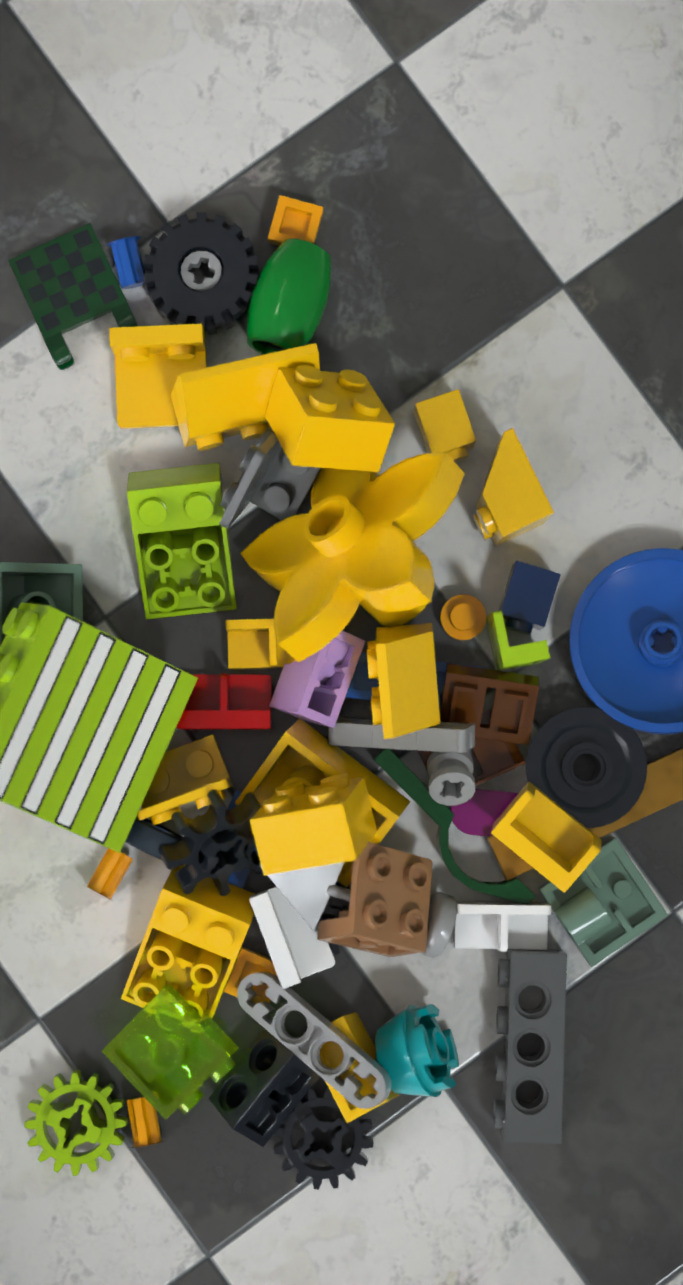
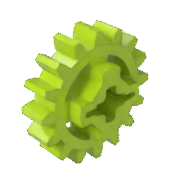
(58, 1116)

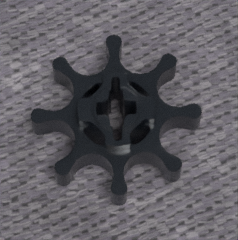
(214, 844)

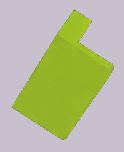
(515, 656)

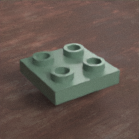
(605, 904)

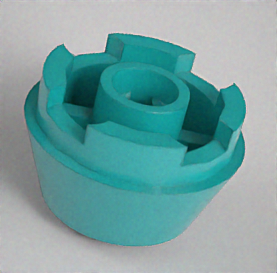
(417, 1052)

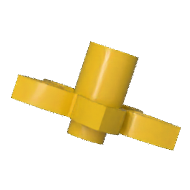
(355, 550)

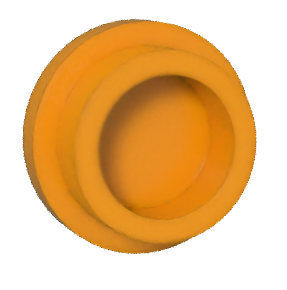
(463, 617)

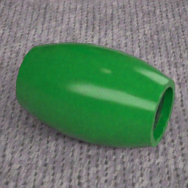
(289, 297)

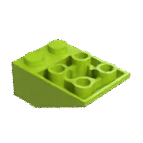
(179, 540)

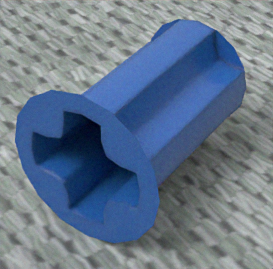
(128, 262)

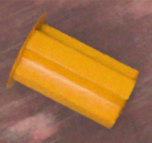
(109, 873)
(143, 1122)

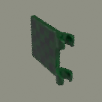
(69, 286)

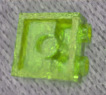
(171, 1052)

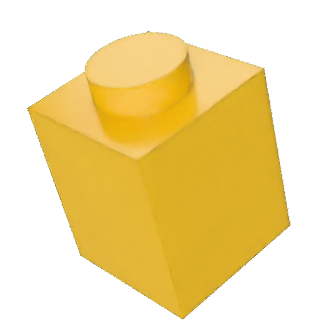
(445, 425)

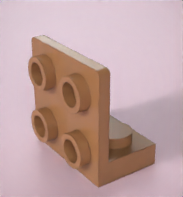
(386, 904)

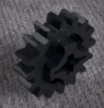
(334, 1153)

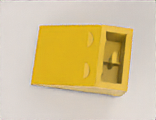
(190, 944)

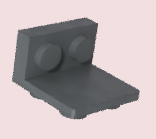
(268, 482)

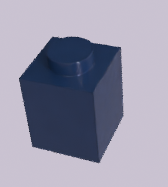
(528, 597)

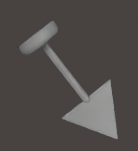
(312, 887)

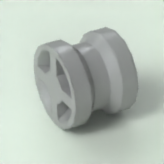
(450, 777)

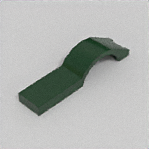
(443, 816)

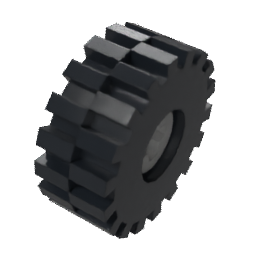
(184, 247)

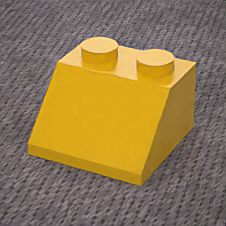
(511, 494)

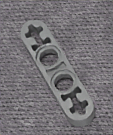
(309, 1045)

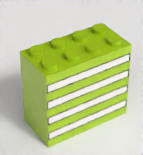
(82, 722)

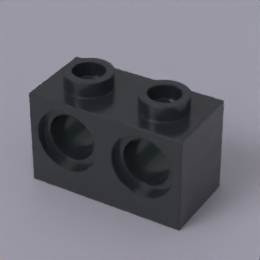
(263, 1089)

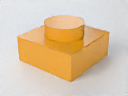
(295, 220)
(246, 964)

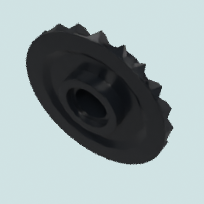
(618, 761)

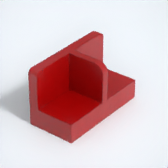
(228, 703)

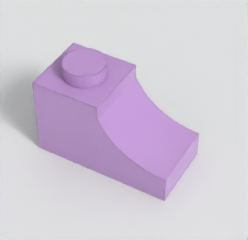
(319, 683)

